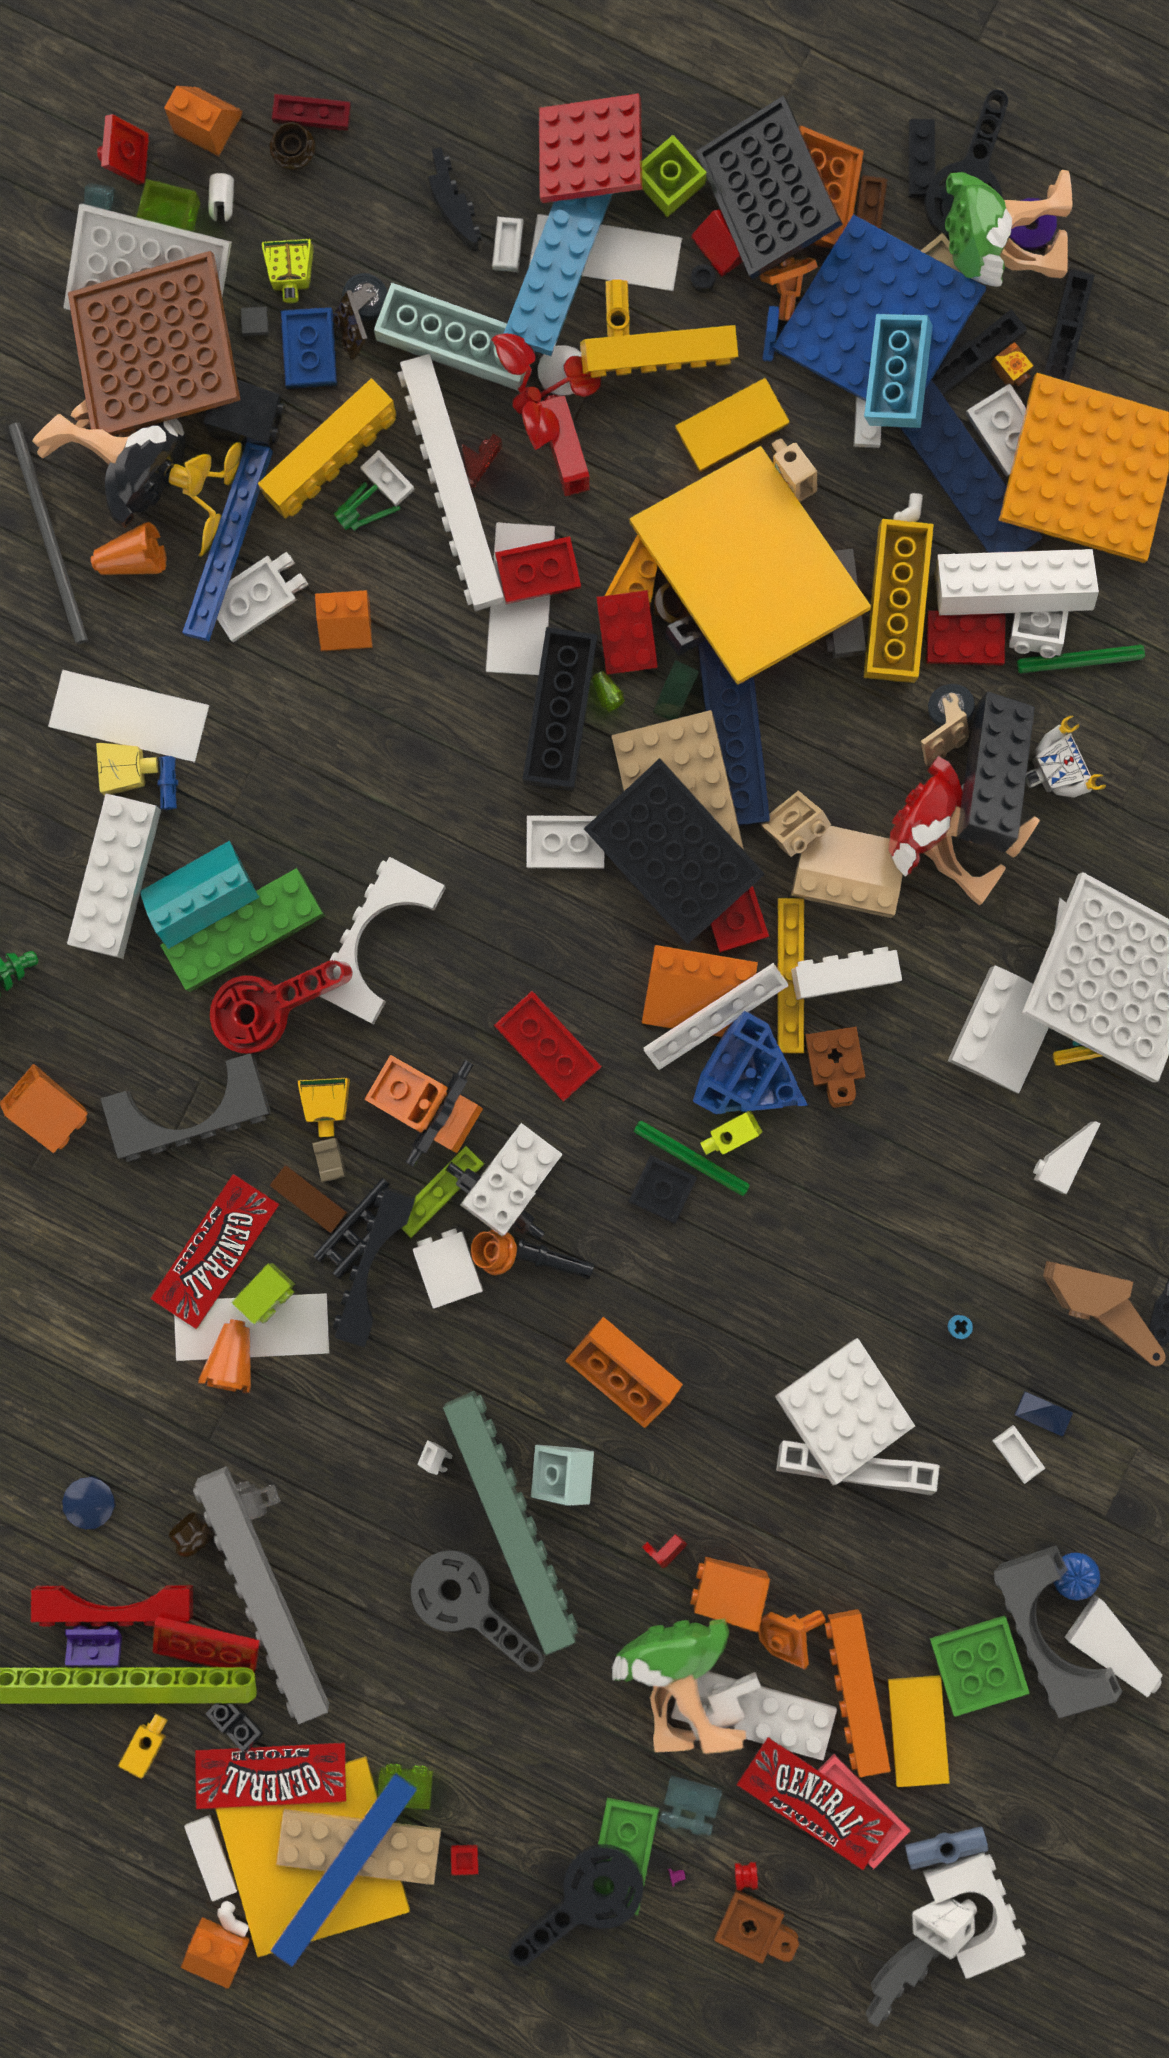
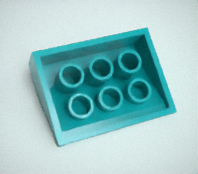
(198, 895)

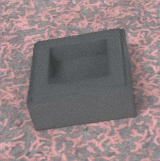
(254, 321)

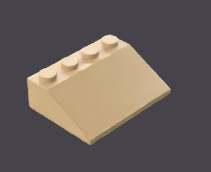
(849, 872)

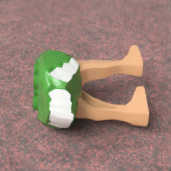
(983, 223)
(672, 1663)

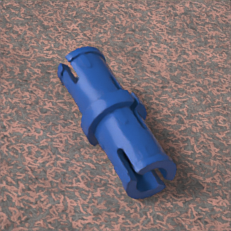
(167, 783)

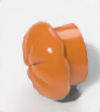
(494, 1252)

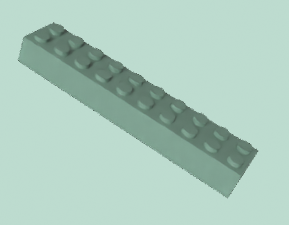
(510, 1523)

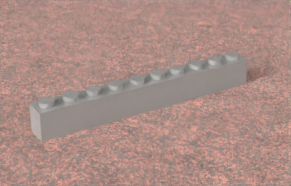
(262, 1595)

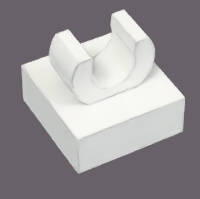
(433, 1457)

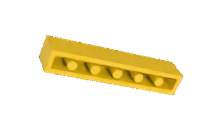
(659, 350)

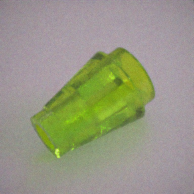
(608, 692)

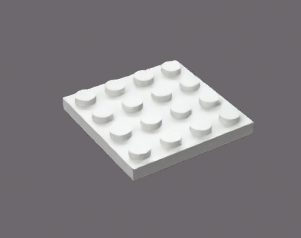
(845, 1411)

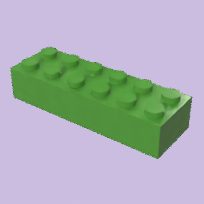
(278, 913)

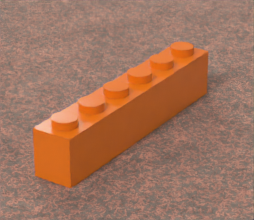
(858, 1693)

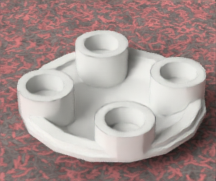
(551, 369)

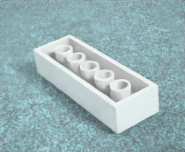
(1016, 582)
(114, 876)

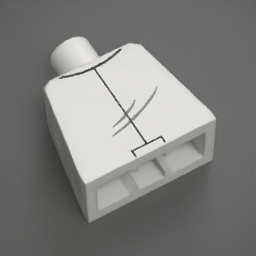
(945, 1925)

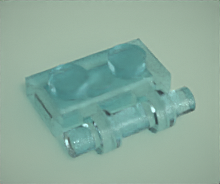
(694, 1798)

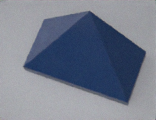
(1043, 1413)

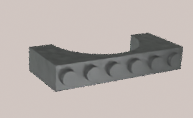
(136, 1134)
(1068, 1686)

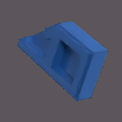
(771, 331)

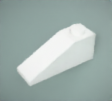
(1062, 1164)

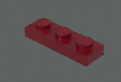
(311, 112)

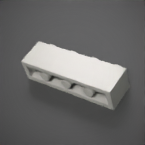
(846, 974)

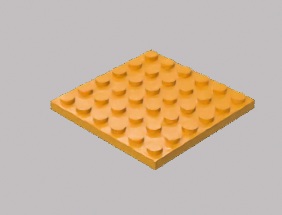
(1089, 468)

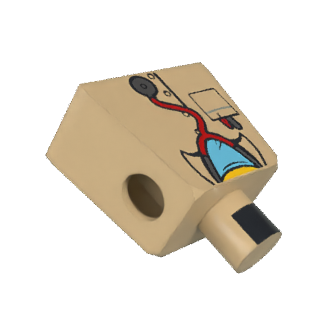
(795, 468)

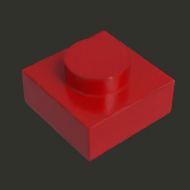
(464, 1859)

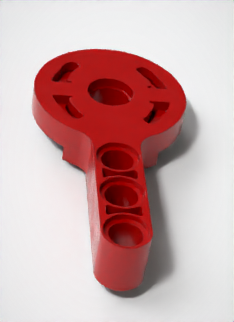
(269, 1006)

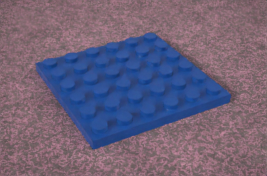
(867, 277)

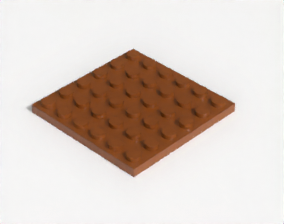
(154, 345)

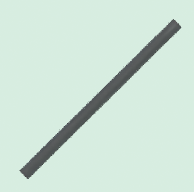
(48, 533)

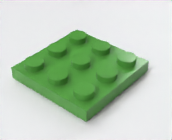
(979, 1666)

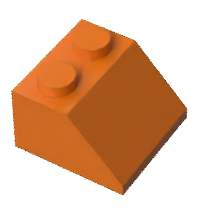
(344, 620)
(214, 1953)

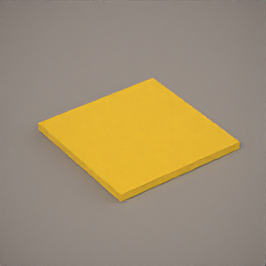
(276, 1892)

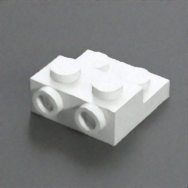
(1039, 632)

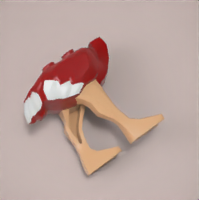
(927, 828)

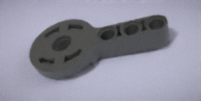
(470, 1608)

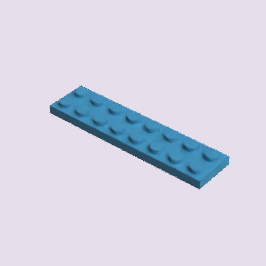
(556, 271)

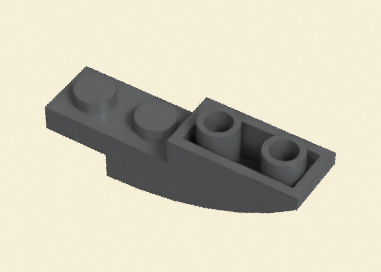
(906, 1965)

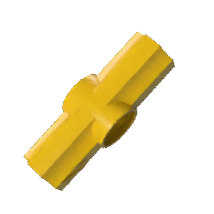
(616, 305)

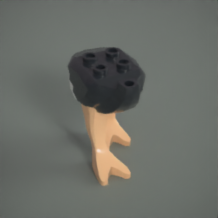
(136, 459)

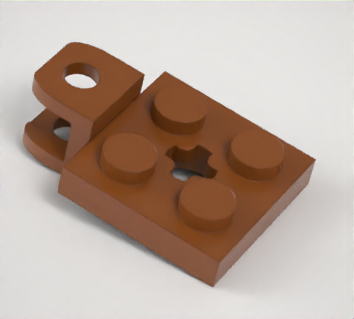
(836, 1076)
(767, 1936)

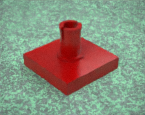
(124, 149)

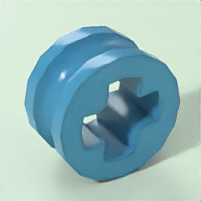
(968, 1326)

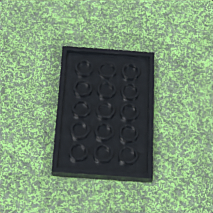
(768, 187)
(674, 851)

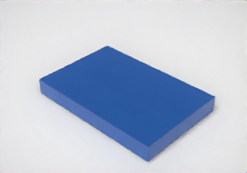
(309, 348)

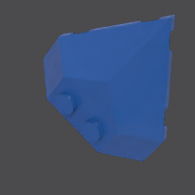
(747, 1071)

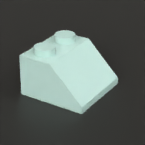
(562, 1474)

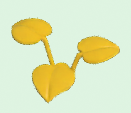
(192, 479)

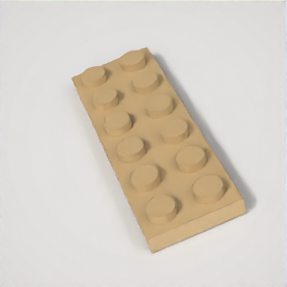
(316, 1839)

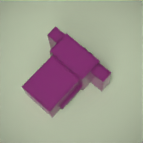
(676, 1876)

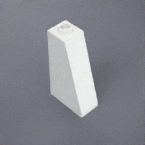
(1110, 1644)

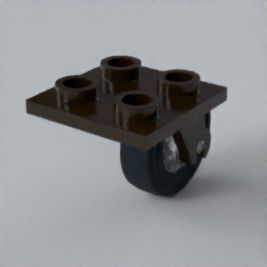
(361, 300)

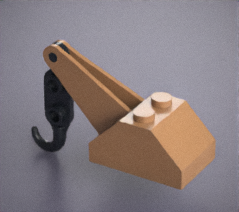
(1108, 1302)

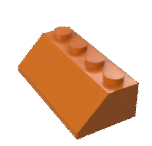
(624, 1372)

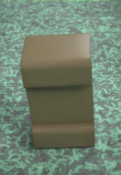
(329, 1159)

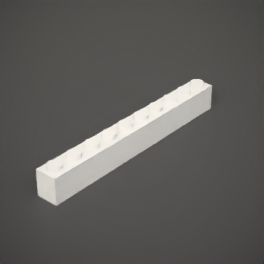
(452, 482)

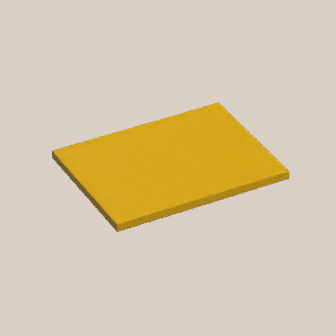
(749, 565)

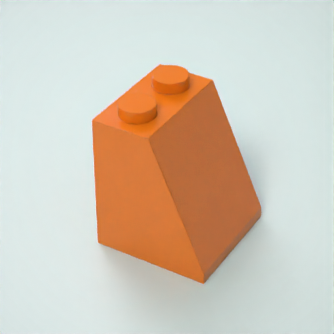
(201, 118)
(43, 1109)
(730, 1593)

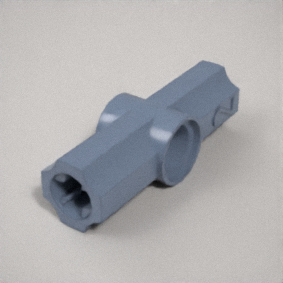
(964, 1844)

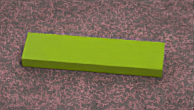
(439, 1192)

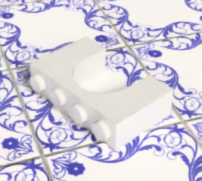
(1000, 1940)

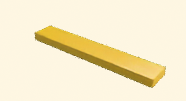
(789, 952)

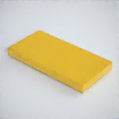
(732, 425)
(918, 1731)

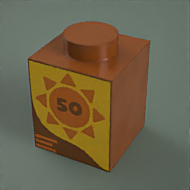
(1012, 366)

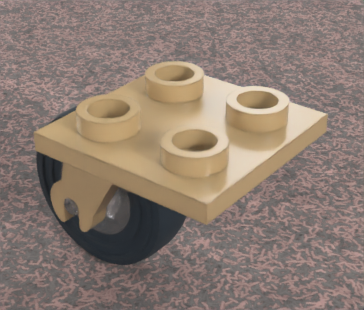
(950, 709)

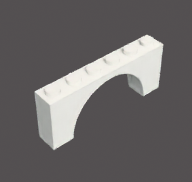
(394, 887)

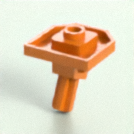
(788, 282)
(787, 1636)

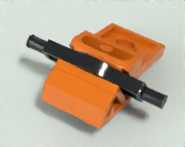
(425, 1105)

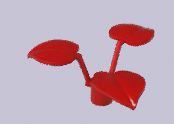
(539, 422)

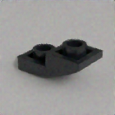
(236, 1724)

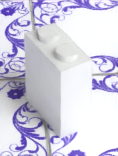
(447, 1268)

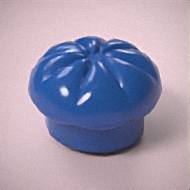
(1080, 1578)

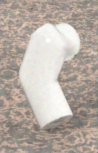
(913, 512)
(228, 1920)

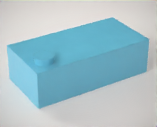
(898, 370)

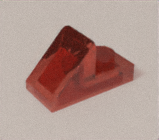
(479, 463)

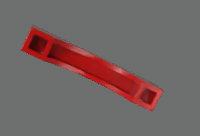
(58, 1604)

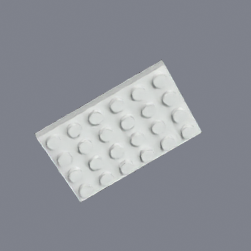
(119, 245)

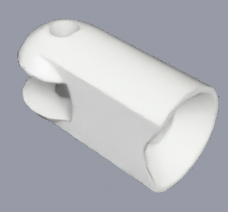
(221, 193)

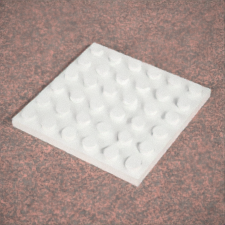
(1107, 978)

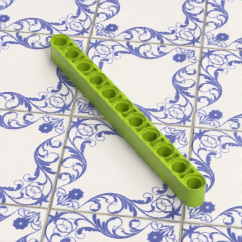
(127, 1685)

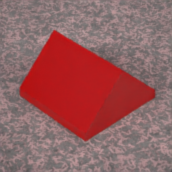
(717, 243)

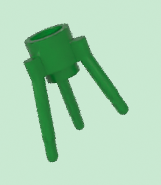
(348, 515)

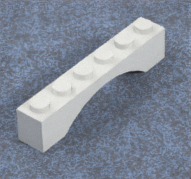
(876, 1472)

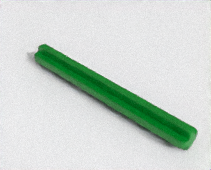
(1080, 659)
(691, 1158)

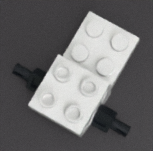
(508, 1183)

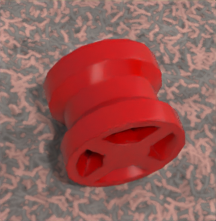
(746, 1876)

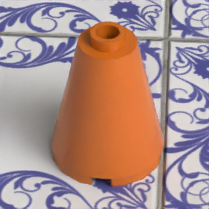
(131, 553)
(230, 1359)

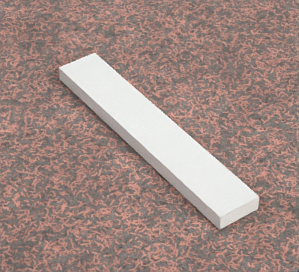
(715, 1016)

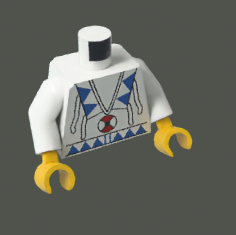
(1061, 765)

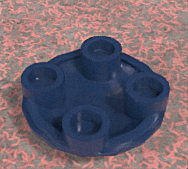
(88, 1503)

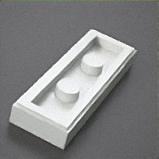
(211, 1858)

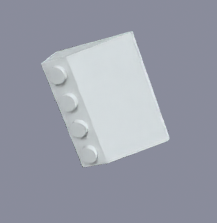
(997, 1036)

